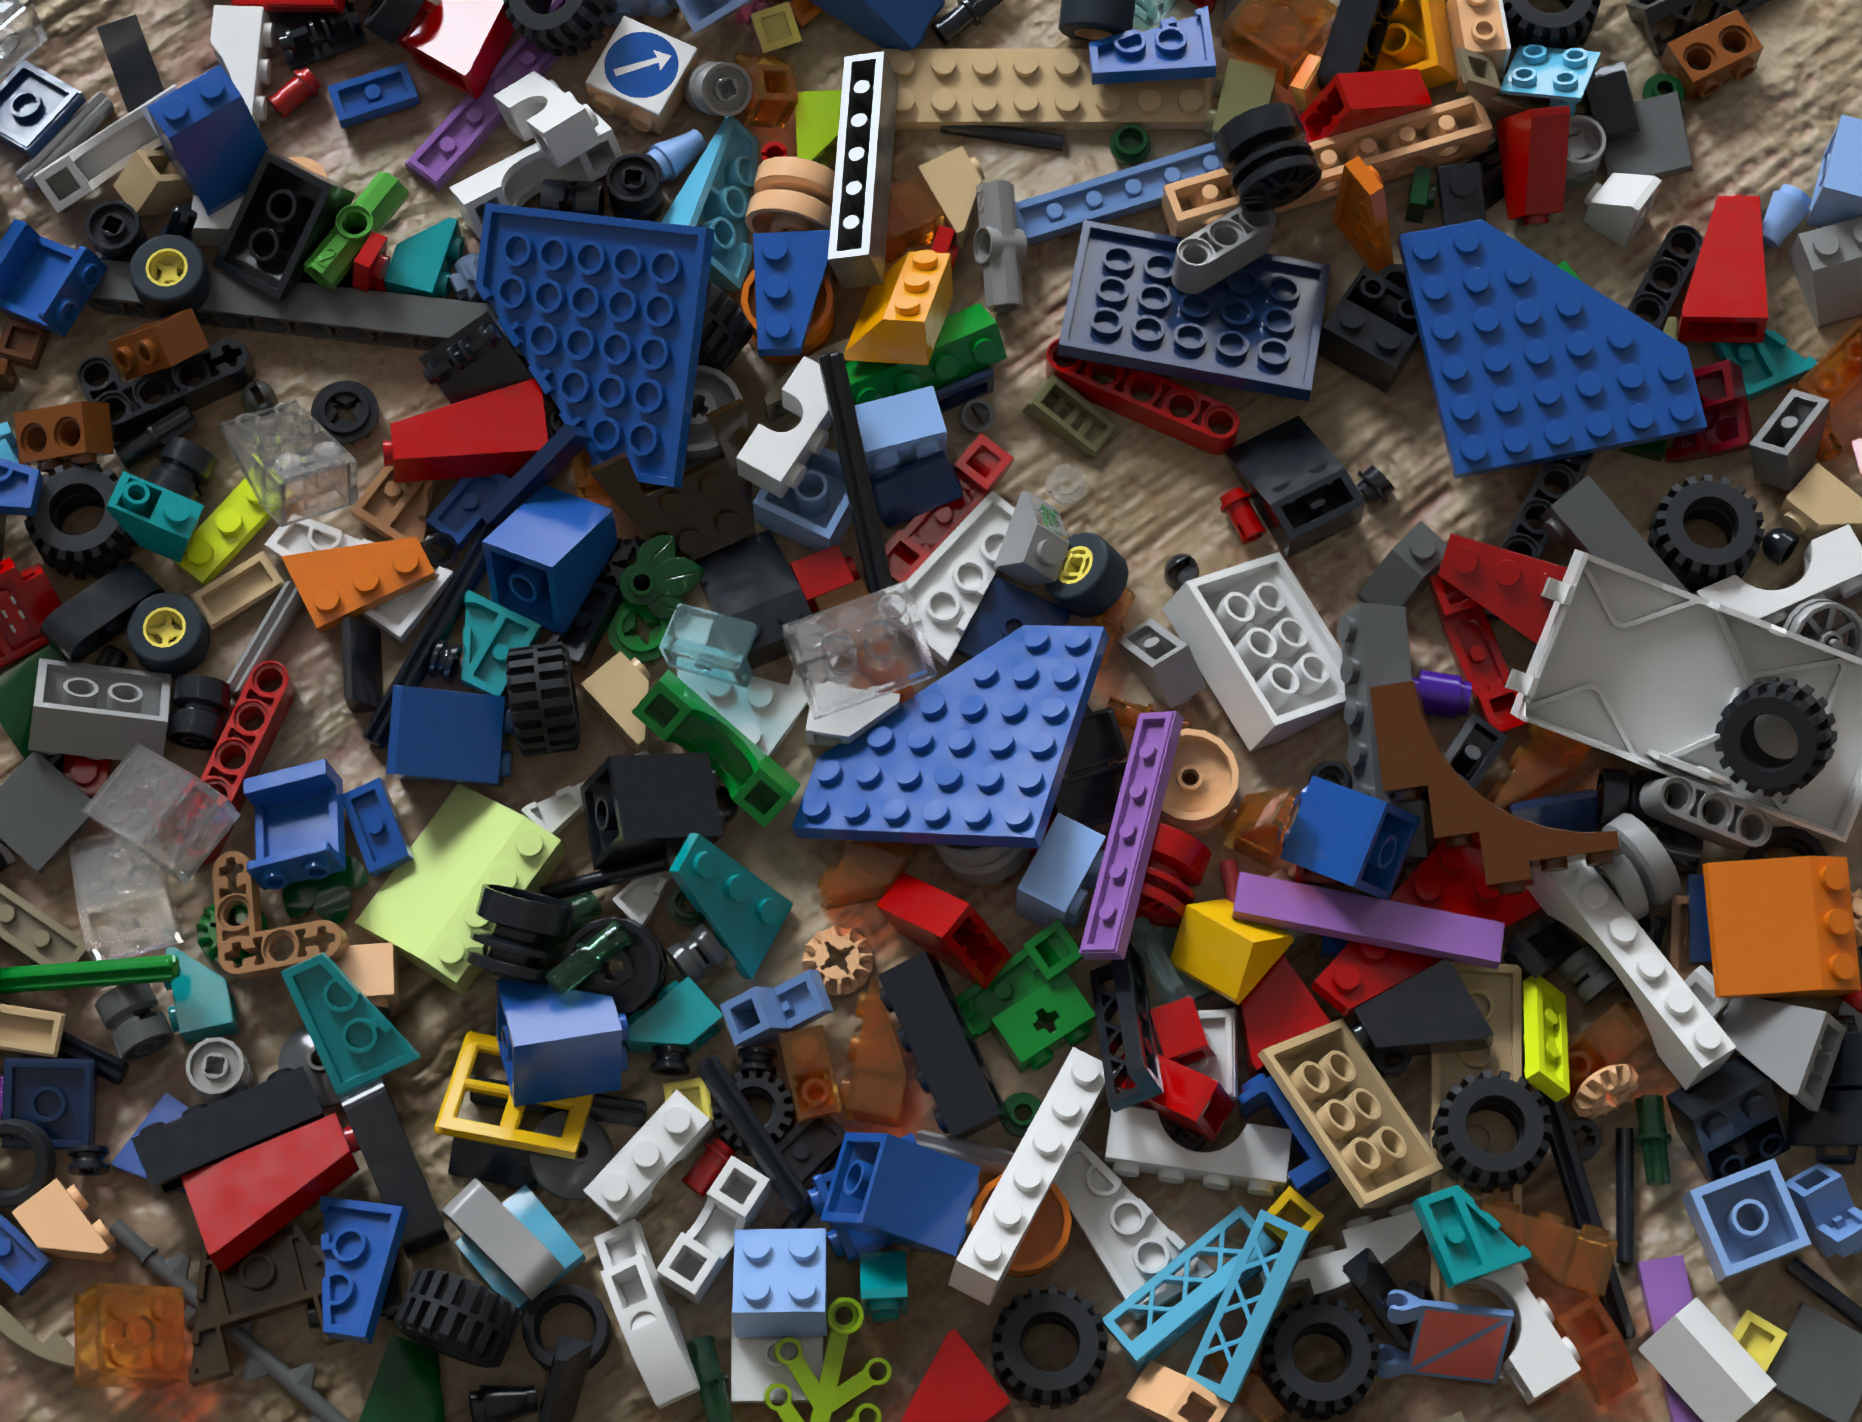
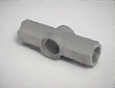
(999, 246)

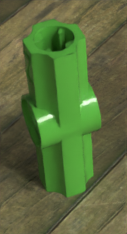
(370, 210)

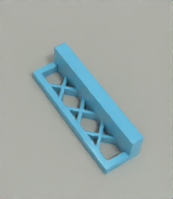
(1193, 1306)
(1263, 1313)

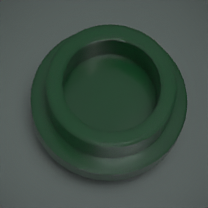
(1130, 144)

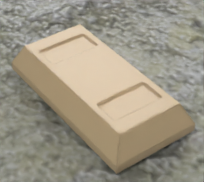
(237, 590)
(31, 1030)

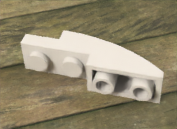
(1323, 1270)
(644, 1314)

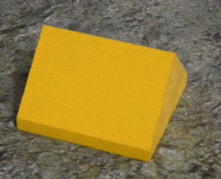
(1226, 951)

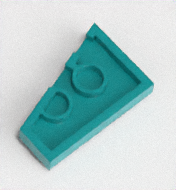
(732, 900)
(344, 1024)

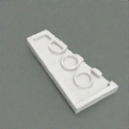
(958, 575)
(396, 616)
(1121, 1227)

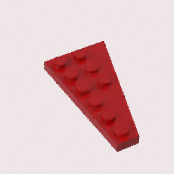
(1502, 582)
(1443, 882)

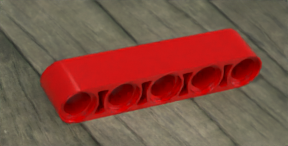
(1156, 411)
(250, 744)

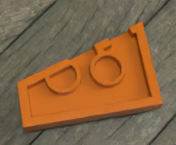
(1363, 214)
(357, 577)

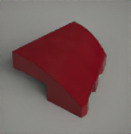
(1725, 412)

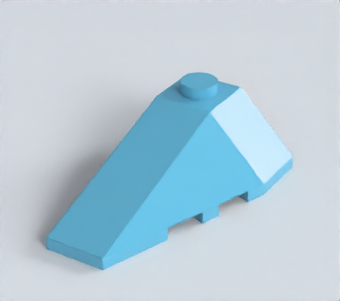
(719, 198)

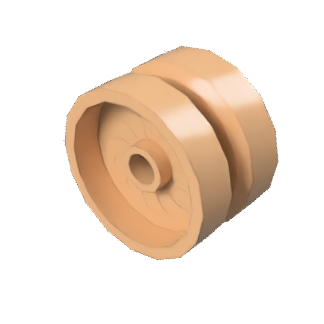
(791, 196)
(1215, 775)

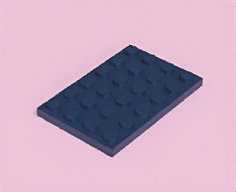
(1241, 333)

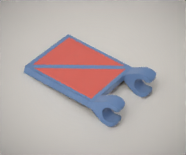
(1447, 1339)

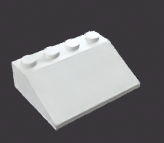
(1260, 648)

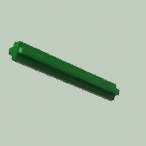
(89, 974)

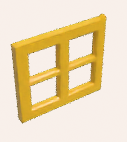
(508, 1132)

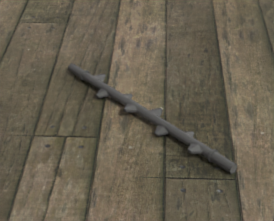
(259, 1360)

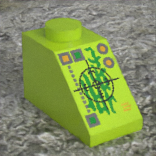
(818, 125)

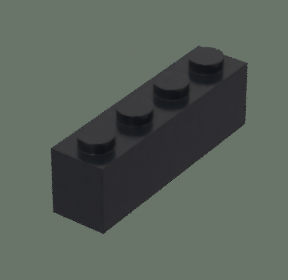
(942, 1046)
(225, 1128)

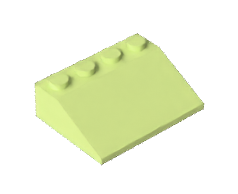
(434, 898)

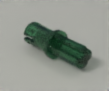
(587, 958)
(1653, 1139)
(711, 1379)

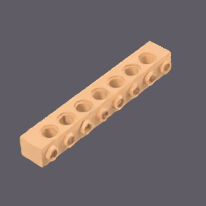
(1390, 146)

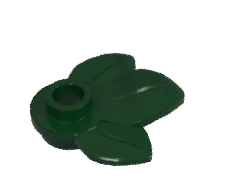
(667, 577)
(327, 896)

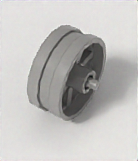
(1825, 633)

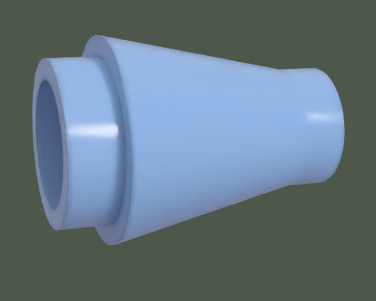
(676, 153)
(1784, 214)

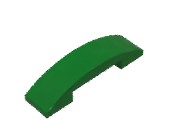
(1039, 962)

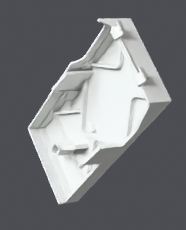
(1655, 667)

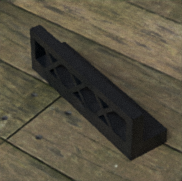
(1653, 10)
(1134, 1031)

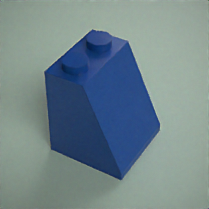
(885, 22)
(210, 138)
(549, 556)
(449, 737)
(1349, 837)
(558, 1042)
(901, 1192)

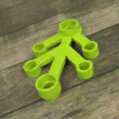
(826, 1394)

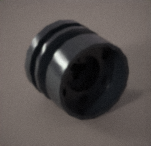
(1267, 157)
(519, 932)

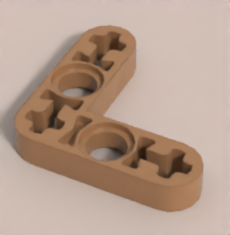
(250, 934)

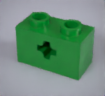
(1055, 1002)

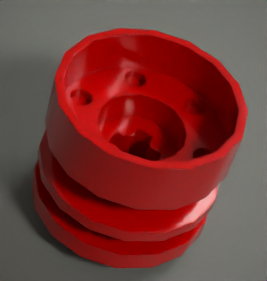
(1173, 867)

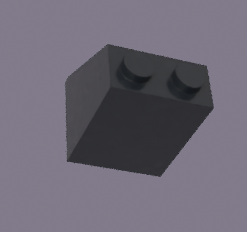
(649, 806)

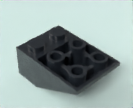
(1296, 486)

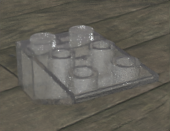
(292, 462)
(162, 812)
(121, 899)

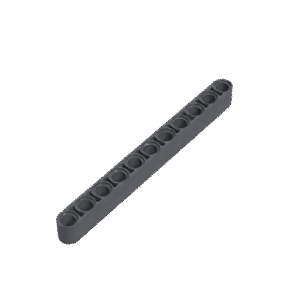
(309, 311)

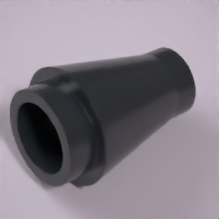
(502, 1403)

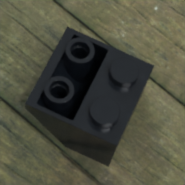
(1371, 330)
(1729, 1120)

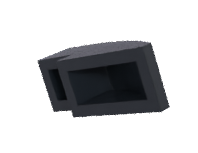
(130, 61)

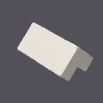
(1706, 1365)

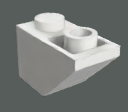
(849, 723)

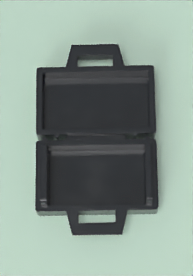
(1093, 786)
(1840, 1110)

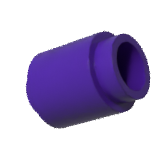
(1443, 693)

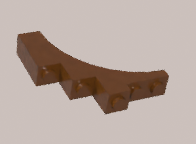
(1509, 844)

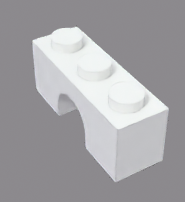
(549, 115)
(779, 458)
(661, 1142)
(705, 1248)

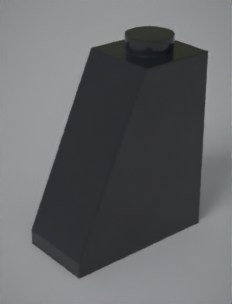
(1422, 1017)

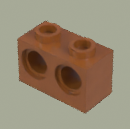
(1706, 49)
(158, 344)
(64, 434)

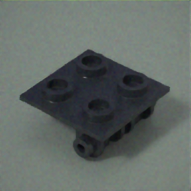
(316, 35)
(474, 362)

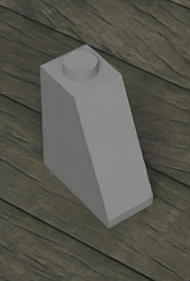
(1786, 1043)

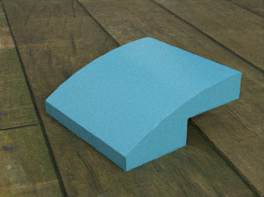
(544, 1227)

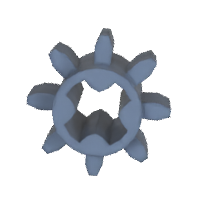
(465, 278)

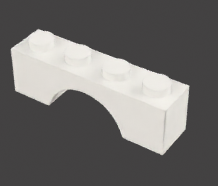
(99, 156)
(522, 174)
(1829, 568)
(1253, 1160)
(1539, 1355)

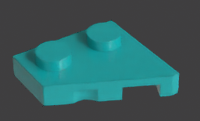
(1766, 363)
(486, 641)
(1464, 1237)

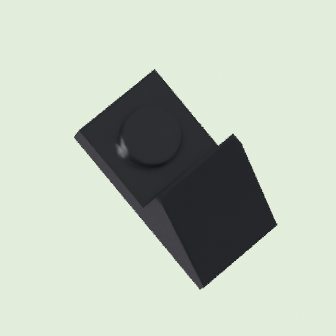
(1613, 100)
(1542, 948)

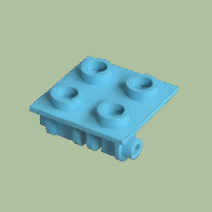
(1550, 74)

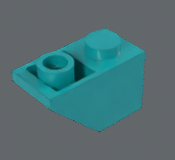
(425, 261)
(154, 516)
(202, 1002)
(679, 1018)
(883, 1285)

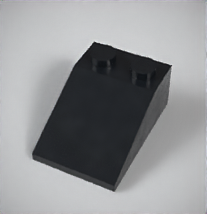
(280, 224)
(757, 586)

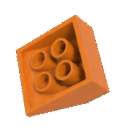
(1781, 928)

